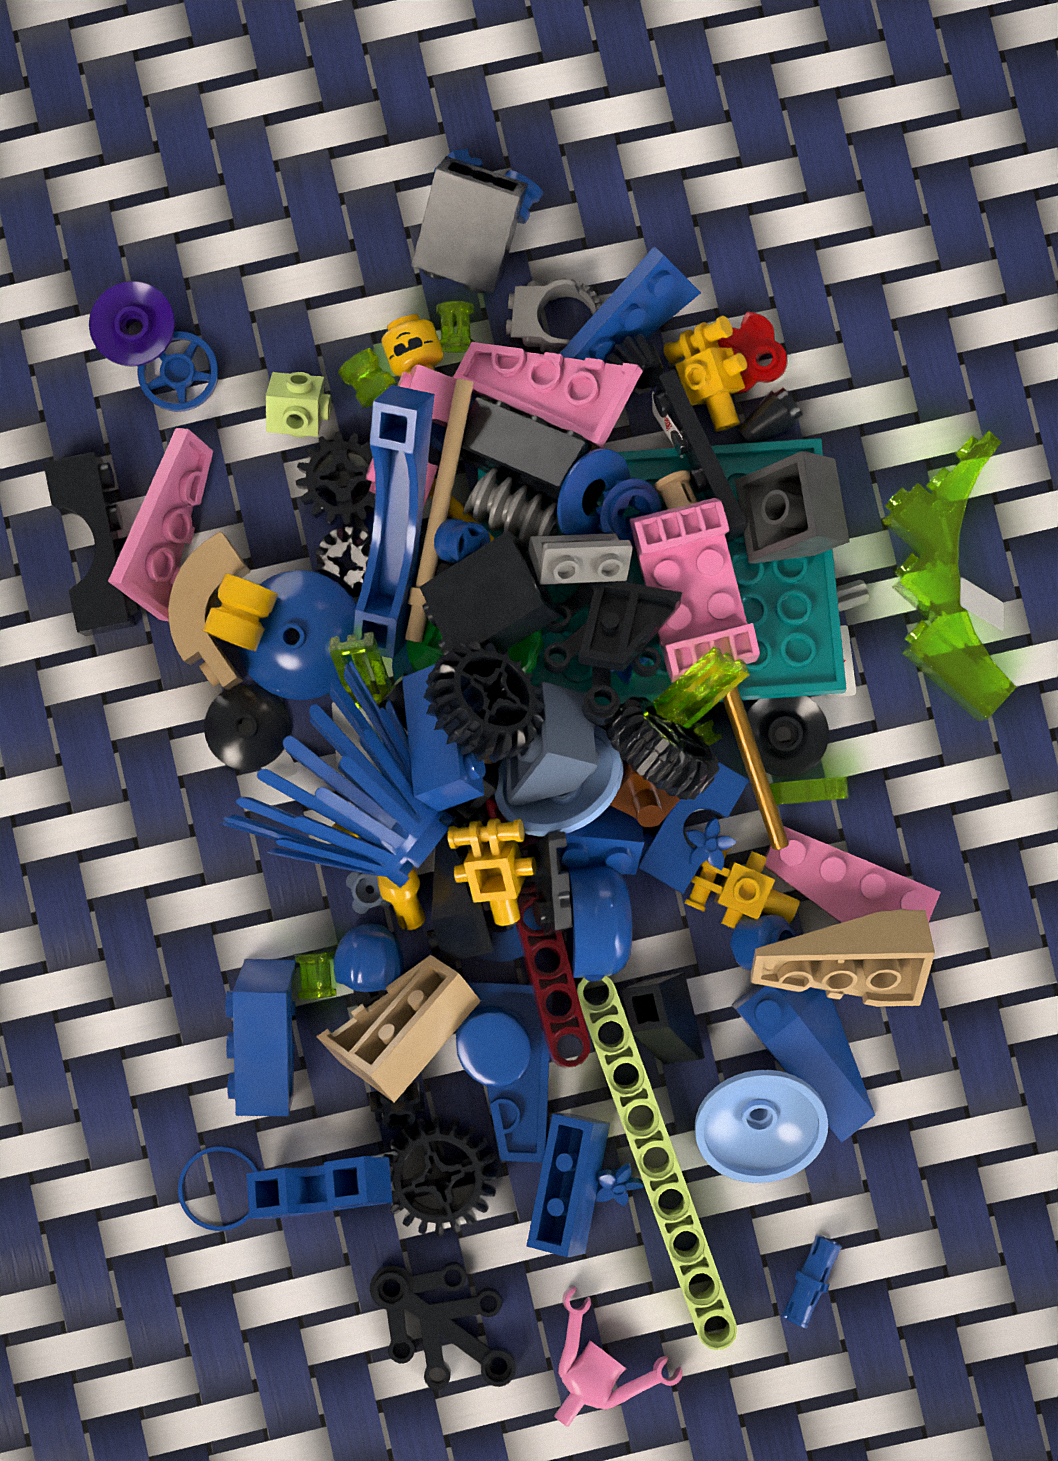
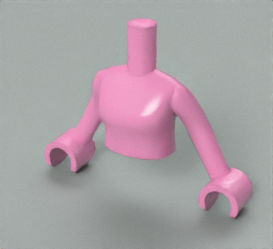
(595, 1372)

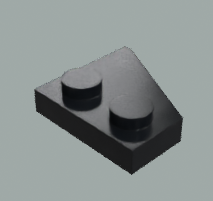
(551, 885)

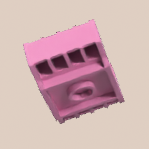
(689, 554)

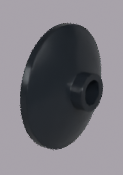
(807, 729)
(266, 738)

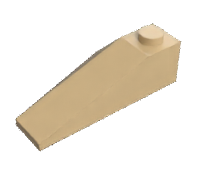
(871, 957)

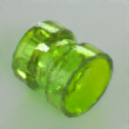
(366, 376)

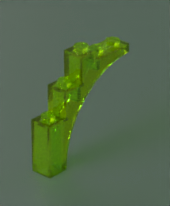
(931, 525)

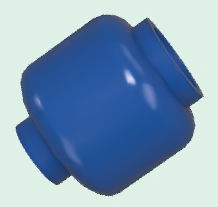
(756, 933)

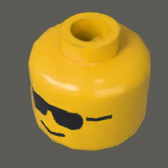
(411, 343)

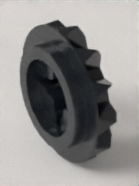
(337, 545)

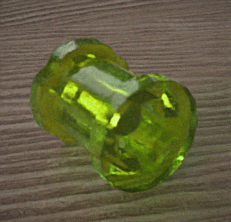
(450, 312)
(315, 975)

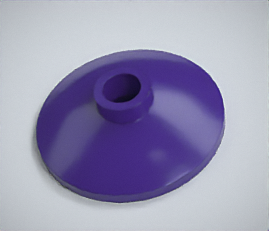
(120, 308)

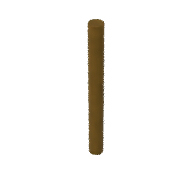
(755, 769)

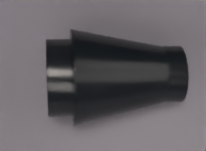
(773, 415)

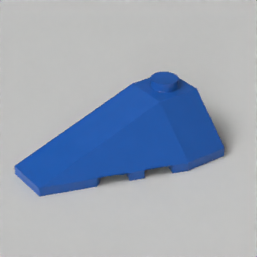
(811, 1044)

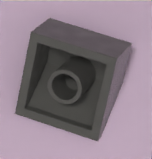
(792, 508)

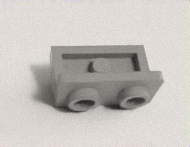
(580, 558)

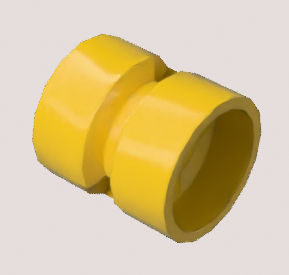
(240, 611)

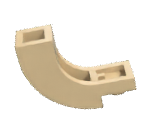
(190, 603)

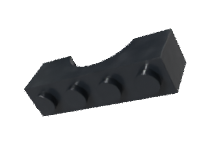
(82, 488)

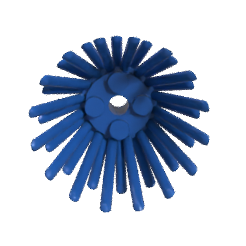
(390, 822)

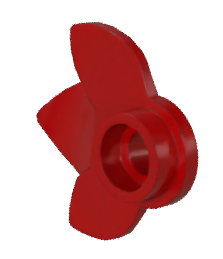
(752, 341)

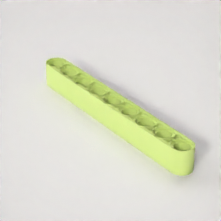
(668, 1176)

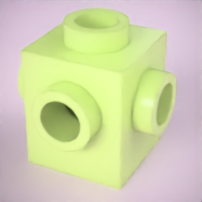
(296, 404)

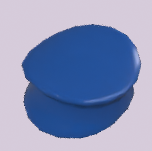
(493, 1047)

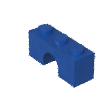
(667, 852)
(319, 1188)

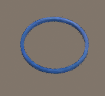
(180, 1187)

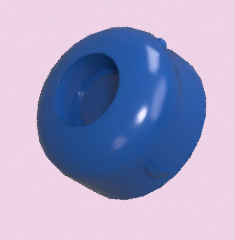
(601, 922)

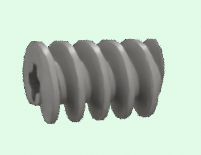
(511, 509)

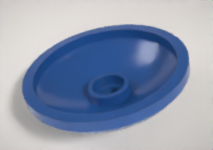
(318, 611)

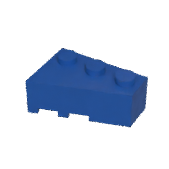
(262, 1038)

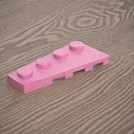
(561, 390)
(163, 525)
(845, 883)

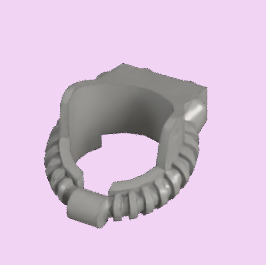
(527, 306)

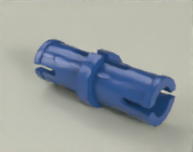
(811, 1281)

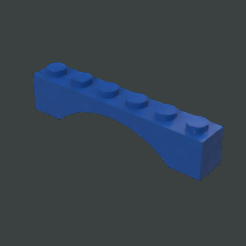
(400, 459)

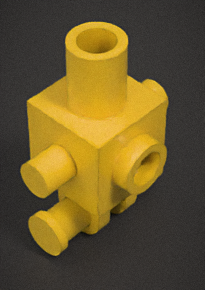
(708, 371)
(493, 865)
(742, 891)

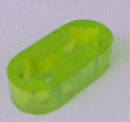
(810, 790)

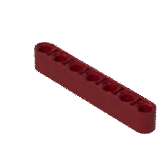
(547, 983)

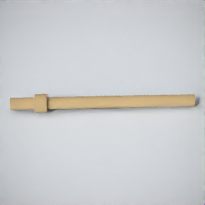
(440, 505)

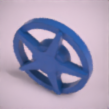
(179, 373)

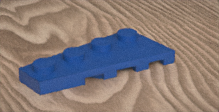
(638, 305)
(521, 1107)

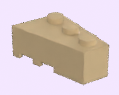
(403, 1028)

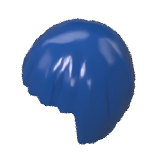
(368, 958)

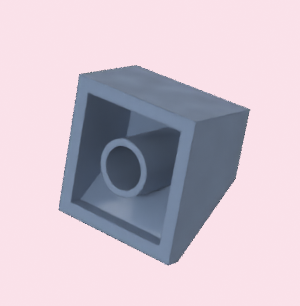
(559, 754)

